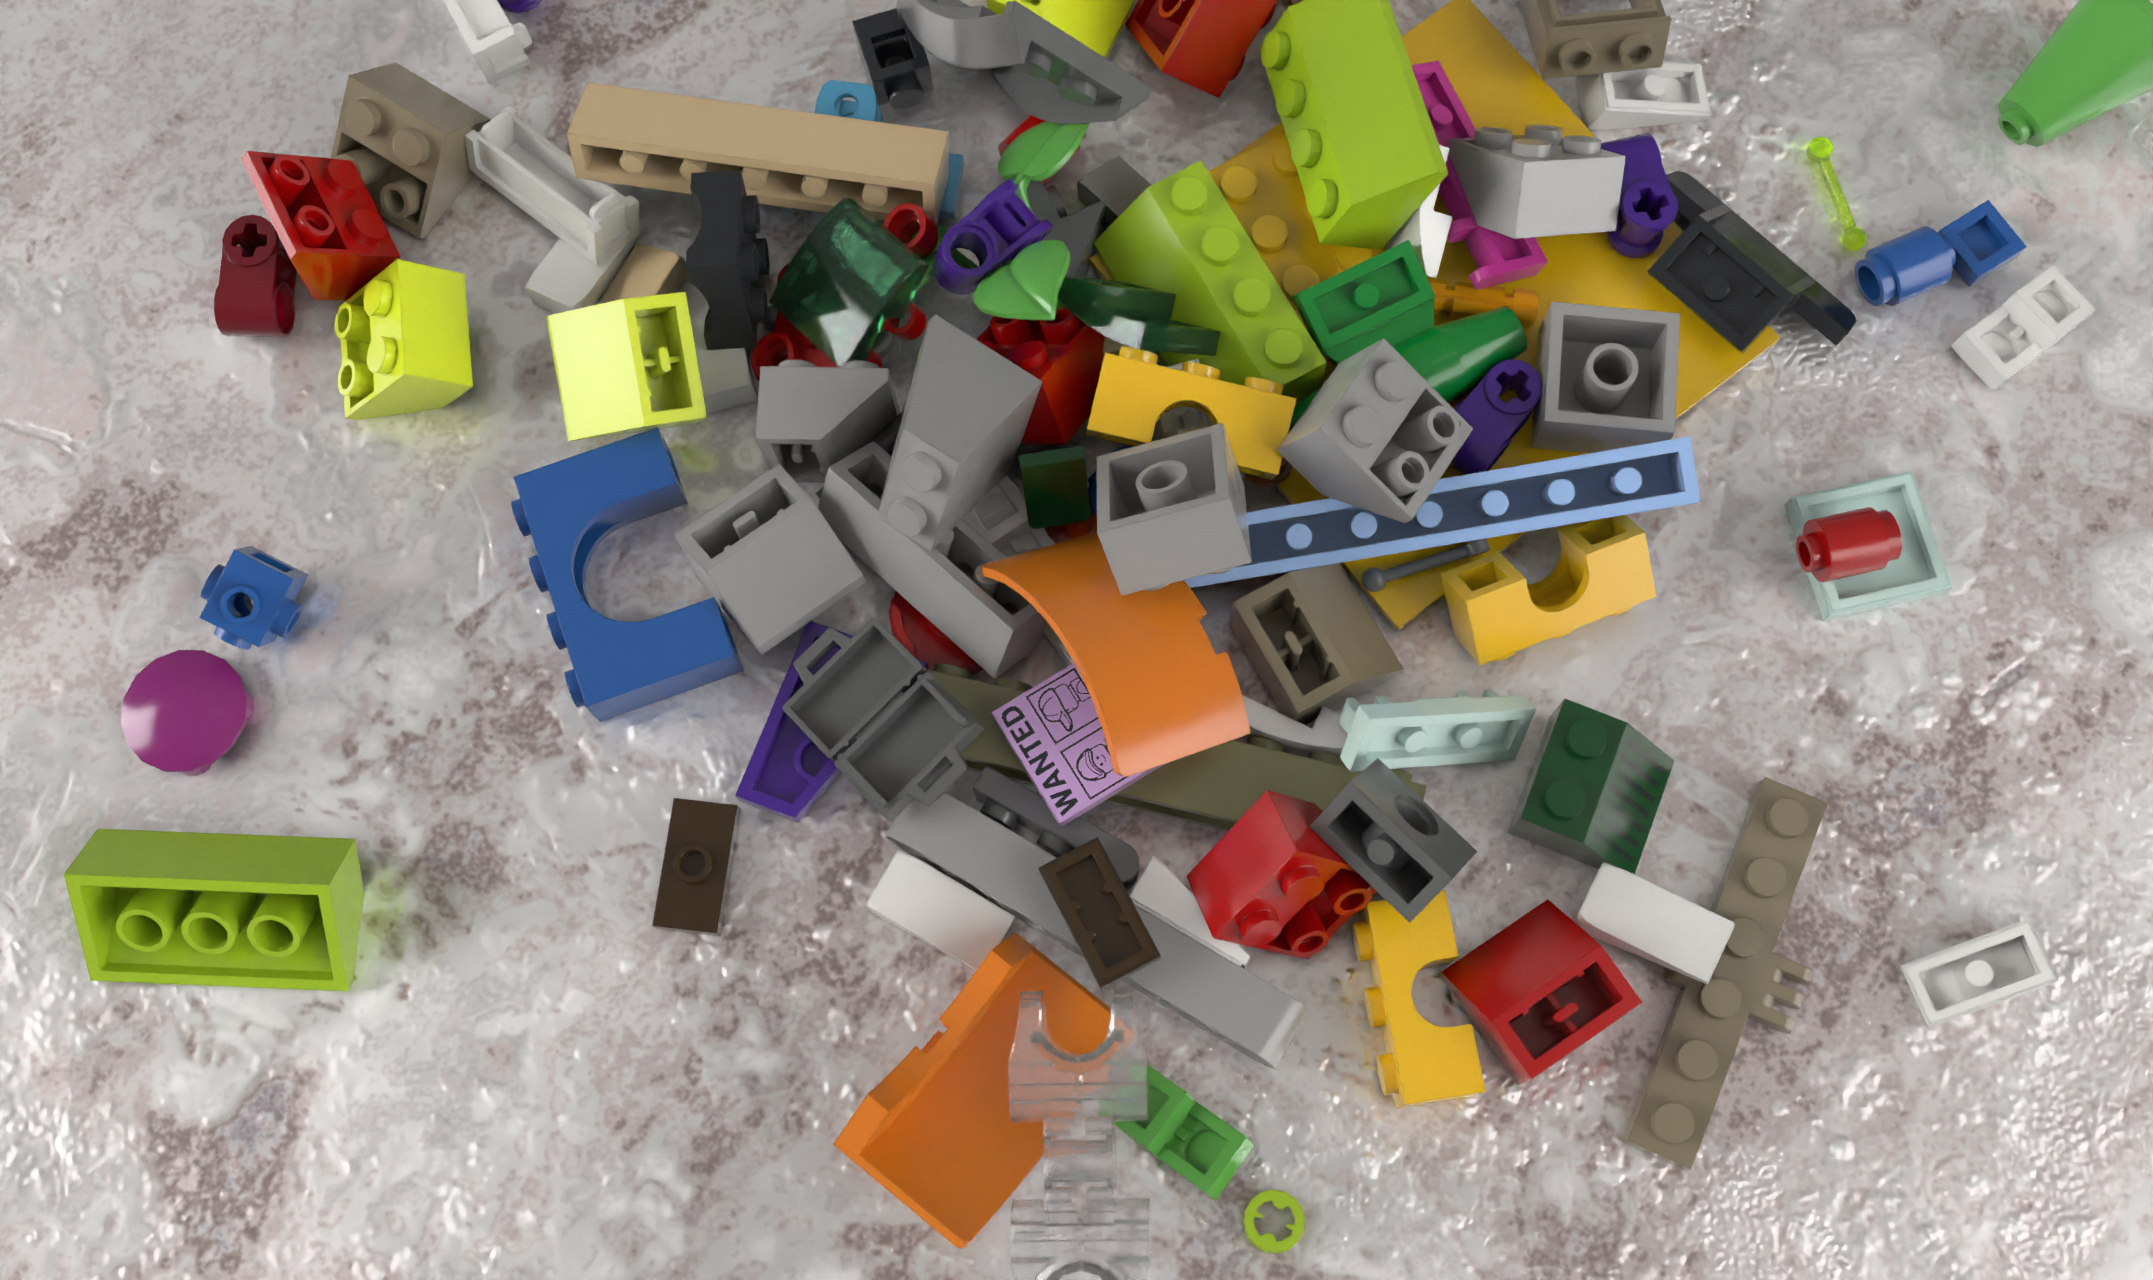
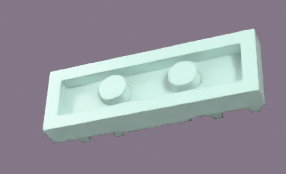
(1434, 730)

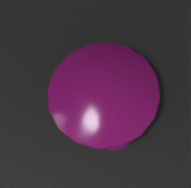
(185, 711)

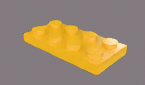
(1273, 211)

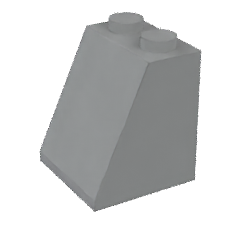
(954, 433)

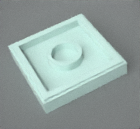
(1911, 577)

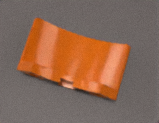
(1138, 653)
(942, 1118)

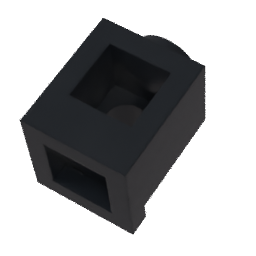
(893, 59)

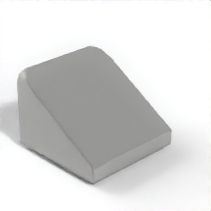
(1114, 184)

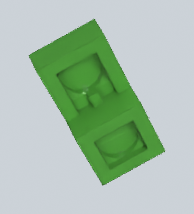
(1188, 1137)

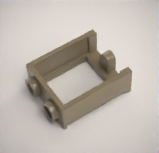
(1596, 40)

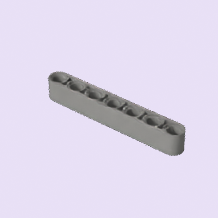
(1187, 977)

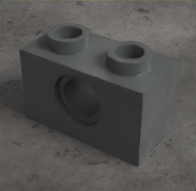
(1393, 839)

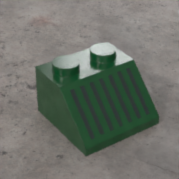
(1592, 789)

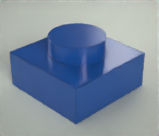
(1982, 243)

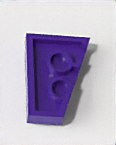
(786, 765)

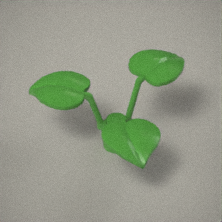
(1031, 281)

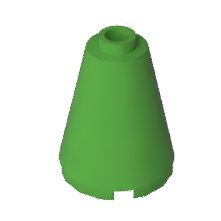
(2083, 71)

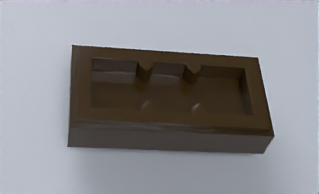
(696, 867)
(1099, 913)

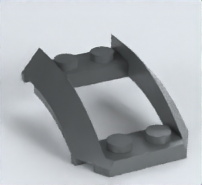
(1029, 57)

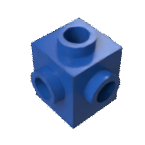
(257, 577)

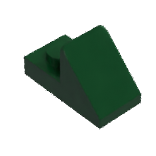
(1055, 486)

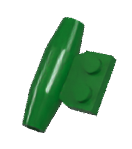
(1396, 302)

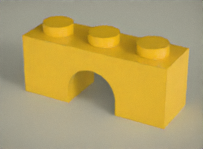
(1138, 392)
(1598, 575)
(1421, 1059)

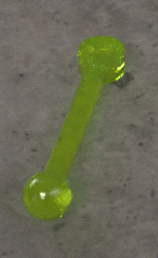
(1819, 152)

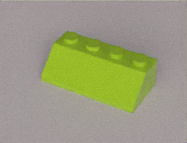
(1352, 118)
(1192, 245)
(218, 909)

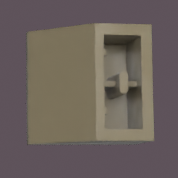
(406, 144)
(1312, 641)

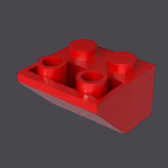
(323, 220)
(1064, 357)
(1277, 881)
(1539, 990)

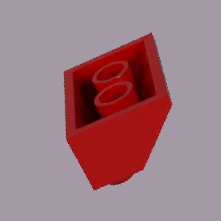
(1199, 38)

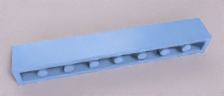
(1473, 509)

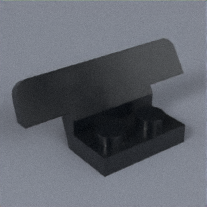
(1738, 276)

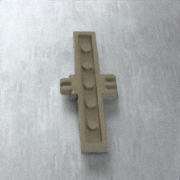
(1746, 980)

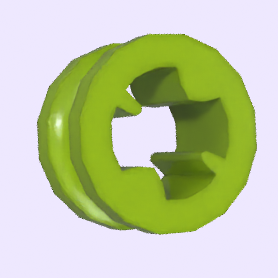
(1280, 1201)

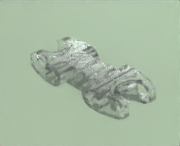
(1079, 1101)

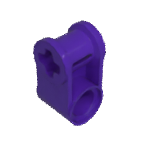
(1645, 198)
(993, 232)
(1493, 419)

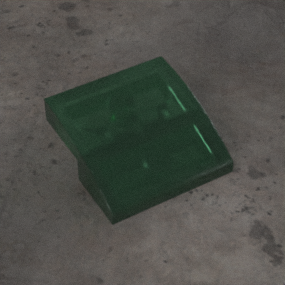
(848, 282)
(1135, 316)

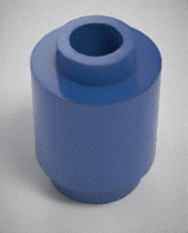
(1905, 267)

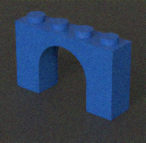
(569, 513)

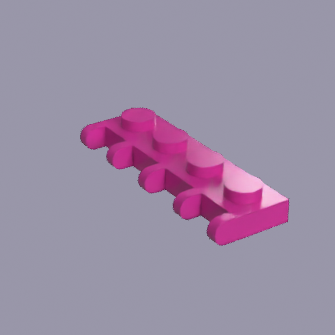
(1497, 255)

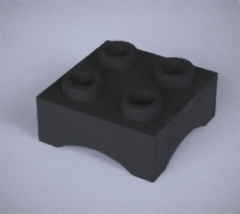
(728, 259)

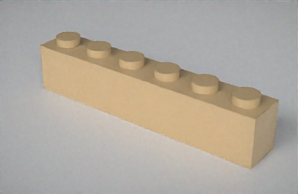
(782, 153)

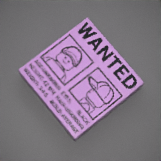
(1062, 745)

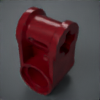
(254, 281)

